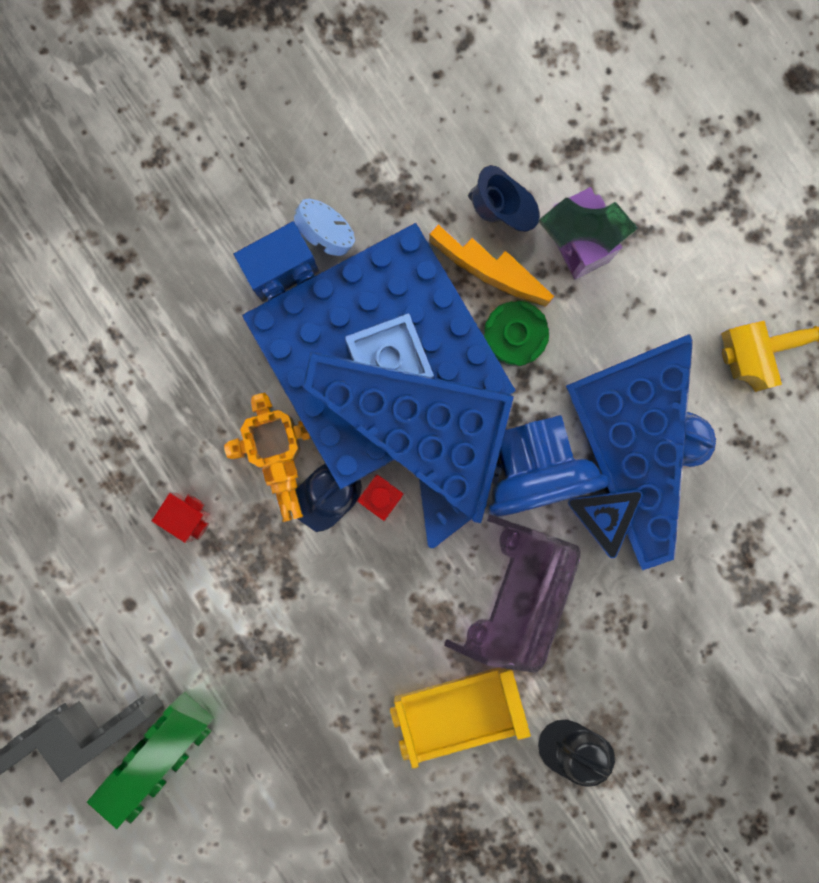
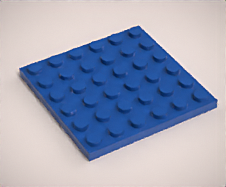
(356, 294)

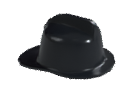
(576, 753)

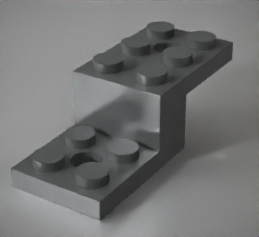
(71, 737)

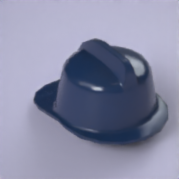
(503, 199)
(323, 501)

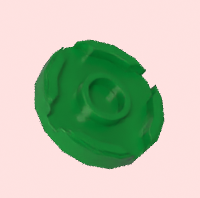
(517, 333)

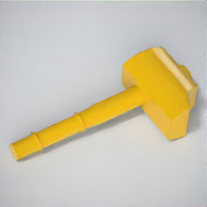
(752, 352)

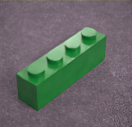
(150, 760)

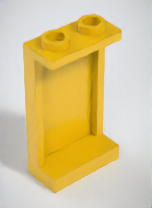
(459, 715)

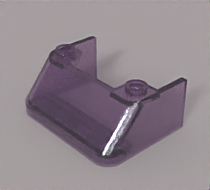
(527, 602)

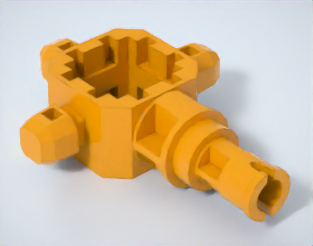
(280, 469)

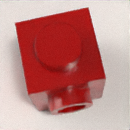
(182, 517)

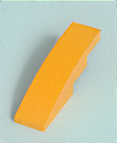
(501, 273)

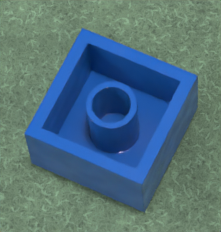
(277, 262)

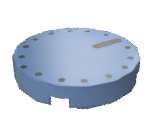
(324, 226)

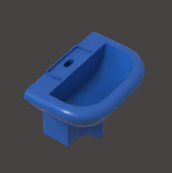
(541, 469)

